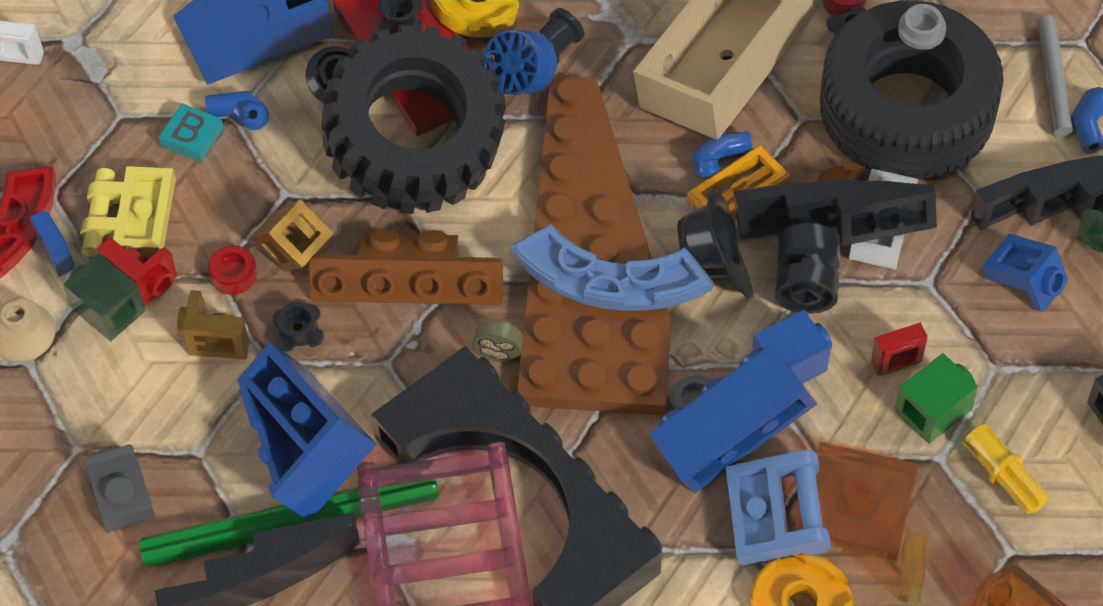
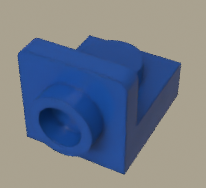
(1028, 267)

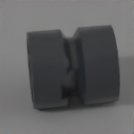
(808, 268)

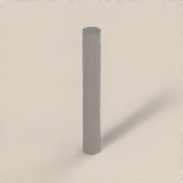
(1054, 76)

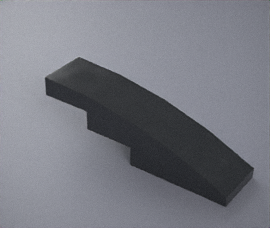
(1042, 193)
(850, 207)
(279, 561)

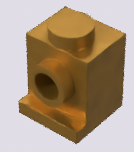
(292, 235)

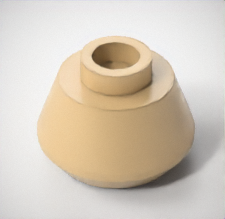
(24, 330)

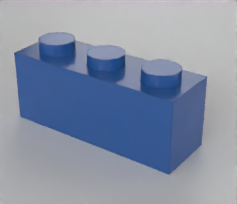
(732, 417)

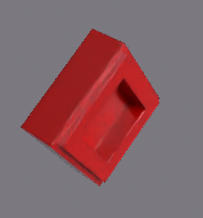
(899, 349)

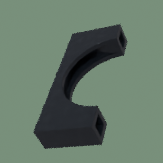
(469, 408)

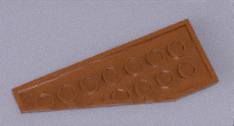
(573, 350)

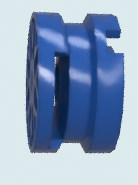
(522, 61)

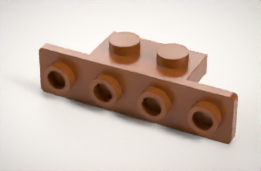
(407, 271)

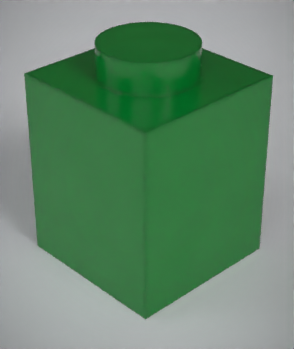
(936, 397)

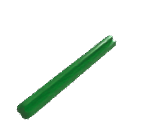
(240, 528)

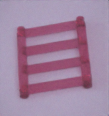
(500, 508)

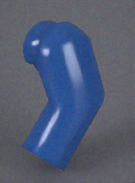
(239, 105)
(709, 152)

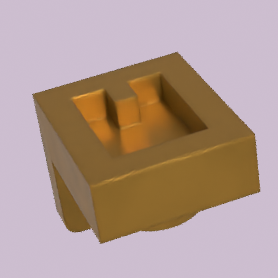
(213, 334)

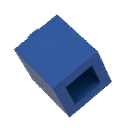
(800, 342)

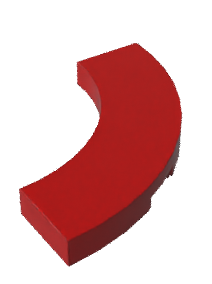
(24, 196)

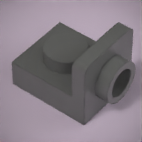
(119, 487)

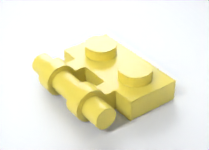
(142, 212)

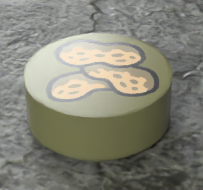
(498, 341)

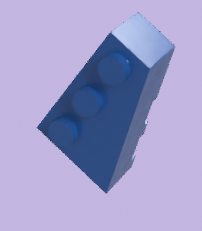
(302, 431)

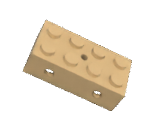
(685, 68)

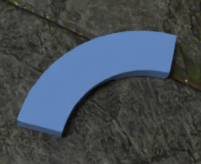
(610, 285)

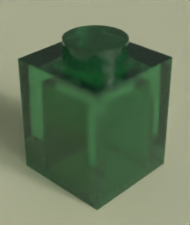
(104, 297)

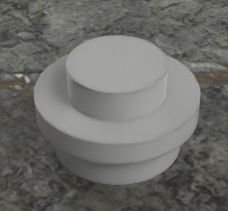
(922, 27)

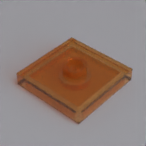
(864, 499)

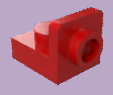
(151, 276)

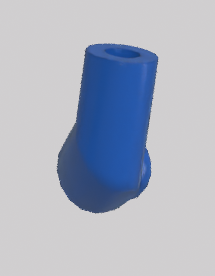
(1085, 120)

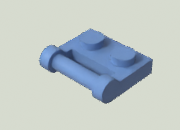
(760, 508)

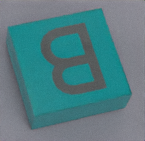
(191, 132)

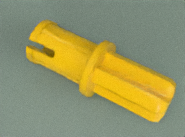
(1006, 469)

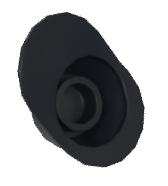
(713, 242)

